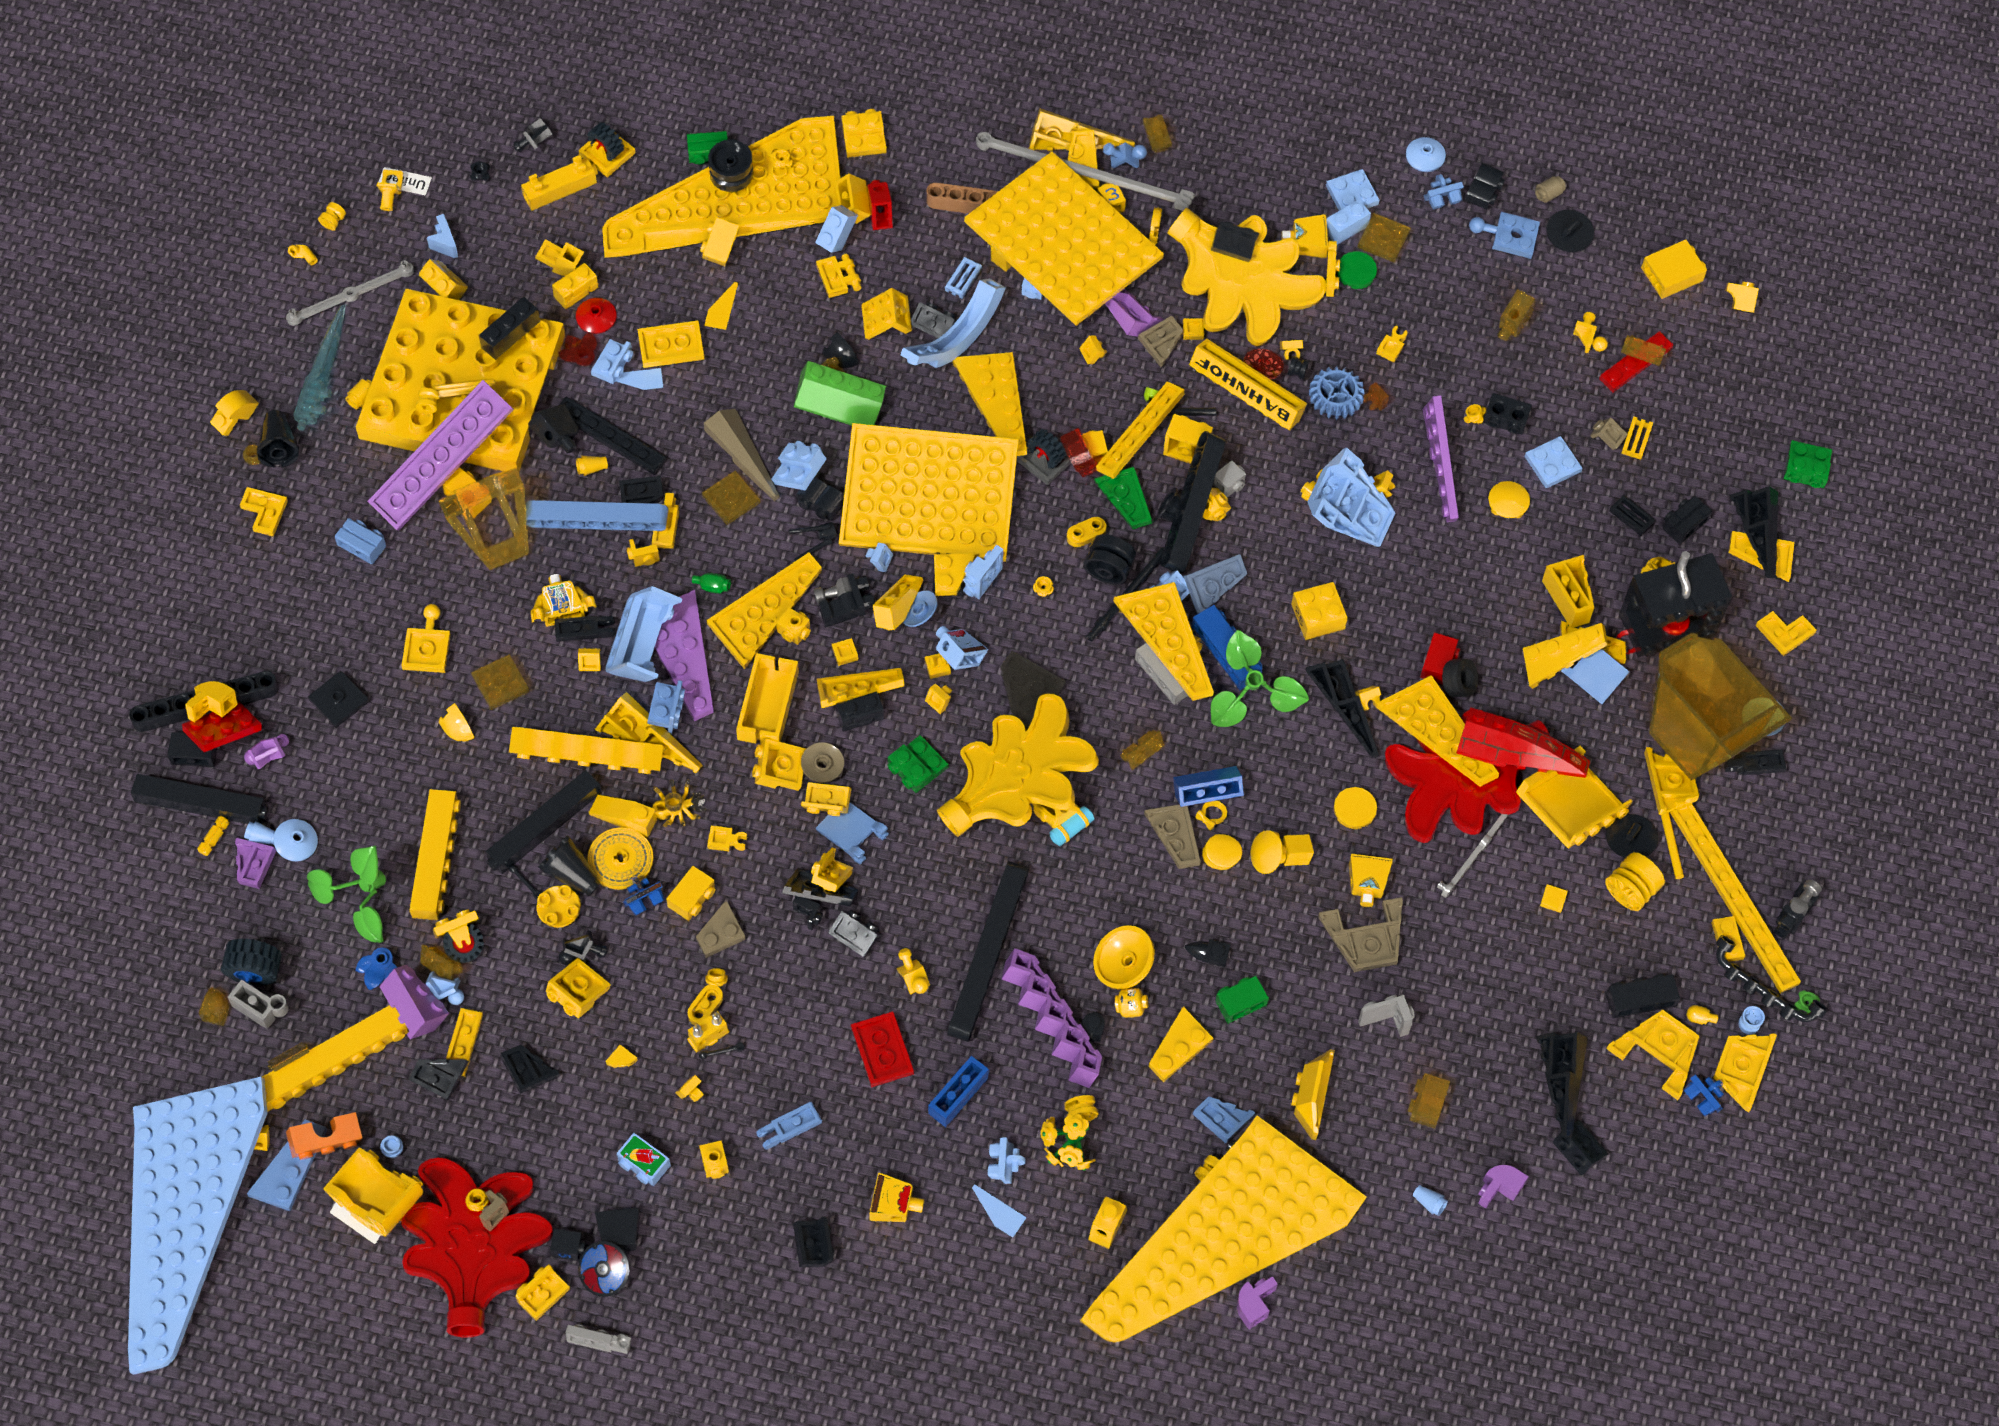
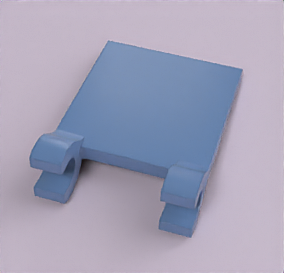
(1597, 674)
(851, 831)

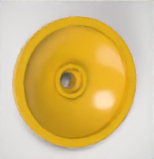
(1116, 952)

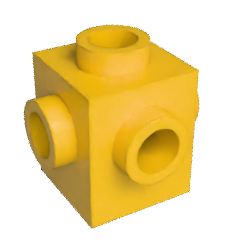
(1216, 506)
(793, 626)

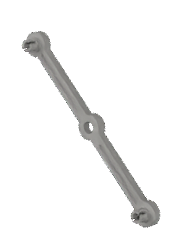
(295, 317)
(1447, 888)

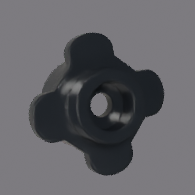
(477, 167)

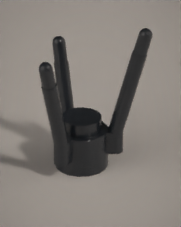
(824, 531)

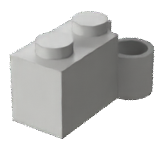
(256, 1004)

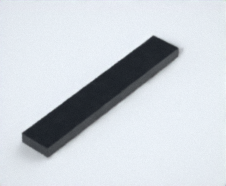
(615, 438)

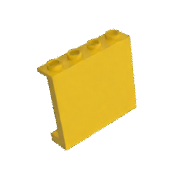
(1572, 804)

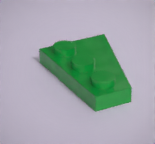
(1126, 497)

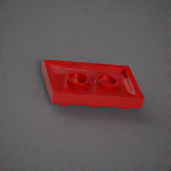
(215, 731)
(882, 1049)

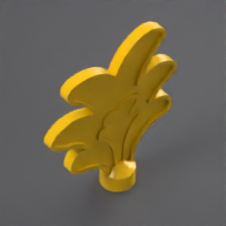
(1234, 284)
(1020, 769)

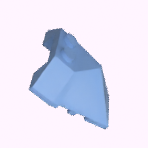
(1350, 501)

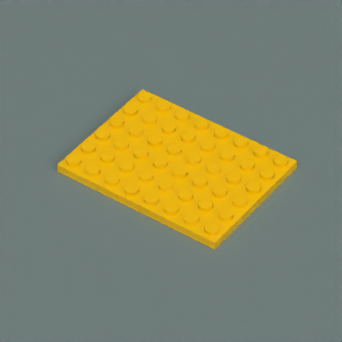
(1064, 238)
(928, 491)

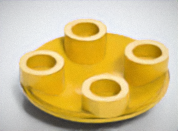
(1509, 499)
(1267, 852)
(558, 906)

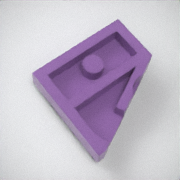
(253, 862)

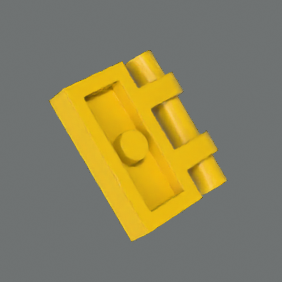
(833, 278)

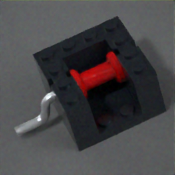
(1675, 602)

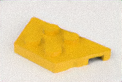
(1669, 783)
(1743, 1066)

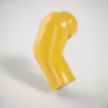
(304, 252)

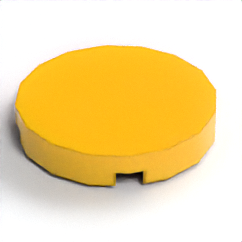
(1355, 808)

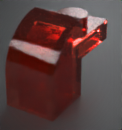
(1079, 452)

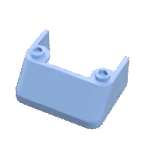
(639, 632)

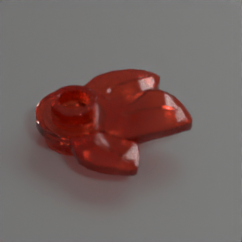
(578, 348)

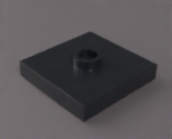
(338, 699)

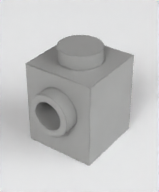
(1230, 478)

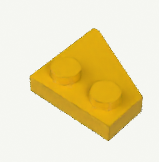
(950, 572)

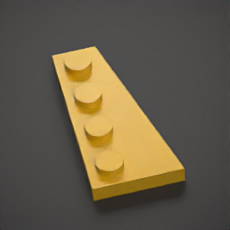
(1561, 652)

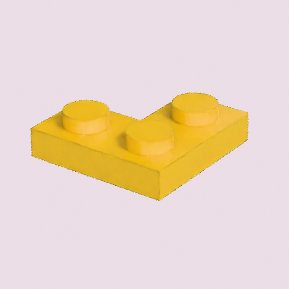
(269, 509)
(1785, 637)

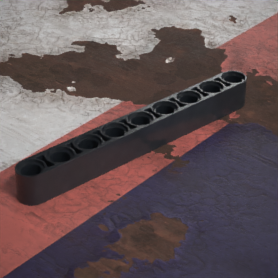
(988, 951)

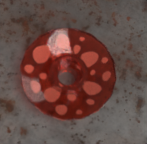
(1265, 362)

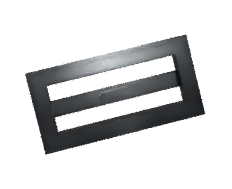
(1629, 517)

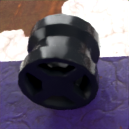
(1298, 367)

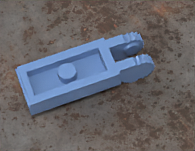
(790, 1125)

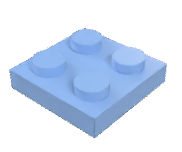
(1351, 188)
(1553, 462)

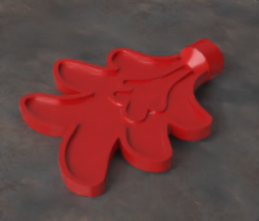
(1444, 787)
(461, 1252)

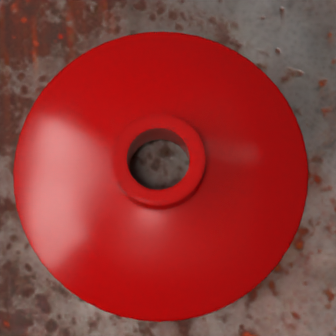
(597, 322)

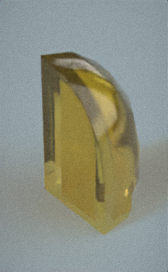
(214, 1007)

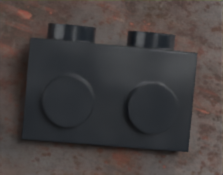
(813, 1243)

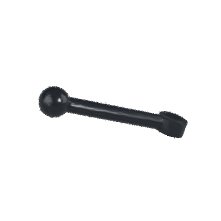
(514, 869)
(739, 1047)

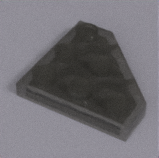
(1025, 684)

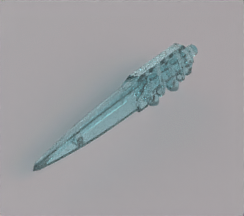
(316, 382)

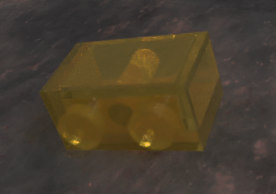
(1429, 1100)

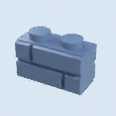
(360, 540)

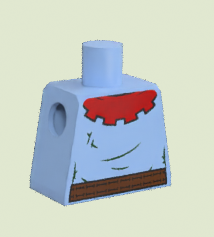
(960, 648)

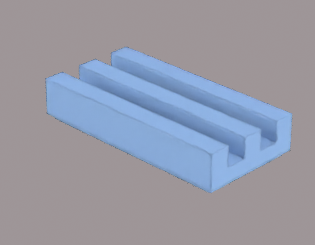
(956, 290)

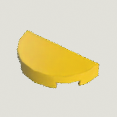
(1155, 224)

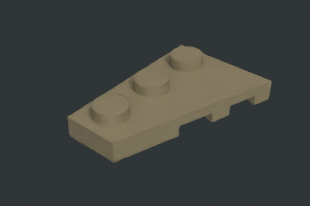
(1176, 833)

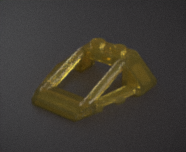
(493, 486)

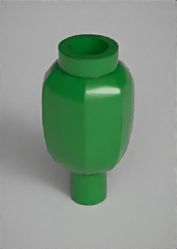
(713, 582)

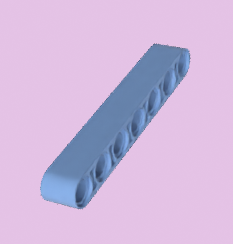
(596, 515)

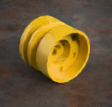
(1635, 881)

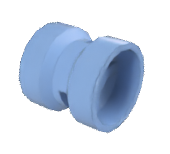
(1754, 1016)

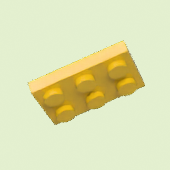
(670, 344)

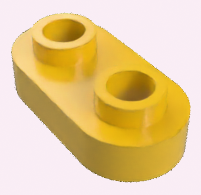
(1086, 530)
(703, 1005)

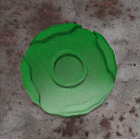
(1357, 270)

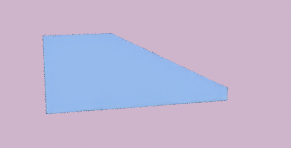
(642, 379)
(1000, 1214)

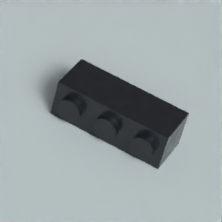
(509, 328)
(1642, 995)

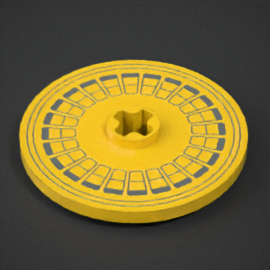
(636, 856)

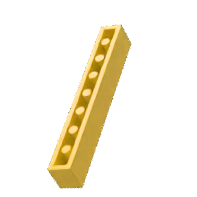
(333, 1056)

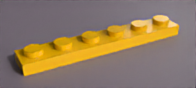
(1140, 430)

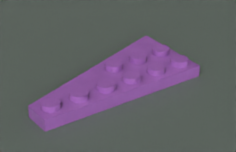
(1440, 455)

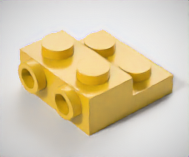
(863, 133)
(778, 765)
(576, 988)

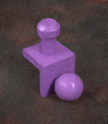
(266, 751)

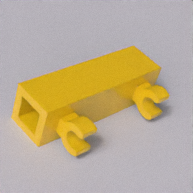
(559, 183)

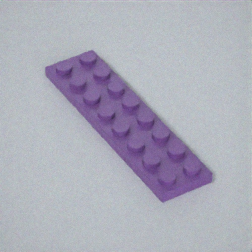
(440, 455)

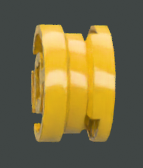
(1082, 1105)

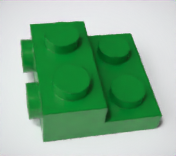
(1808, 464)
(916, 764)

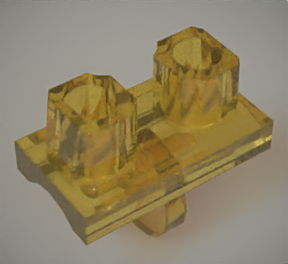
(1157, 133)

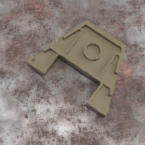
(1367, 945)

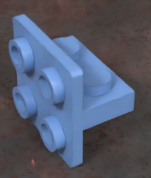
(666, 705)

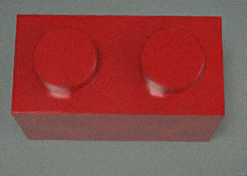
(1439, 653)

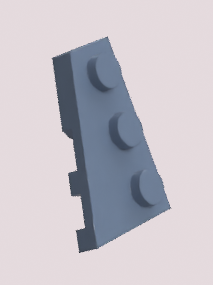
(1213, 581)

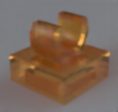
(1377, 396)

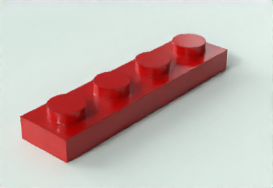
(1630, 366)

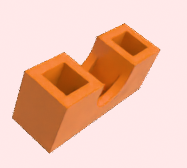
(305, 1141)

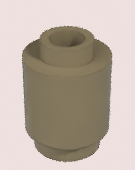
(1550, 189)

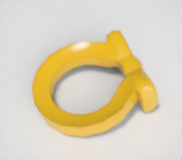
(1210, 823)

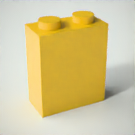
(1674, 269)

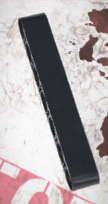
(1192, 502)
(173, 703)

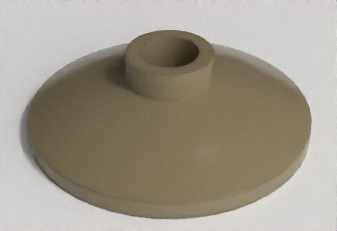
(822, 754)

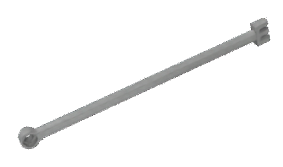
(1181, 201)

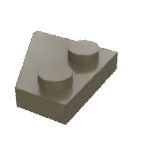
(720, 932)

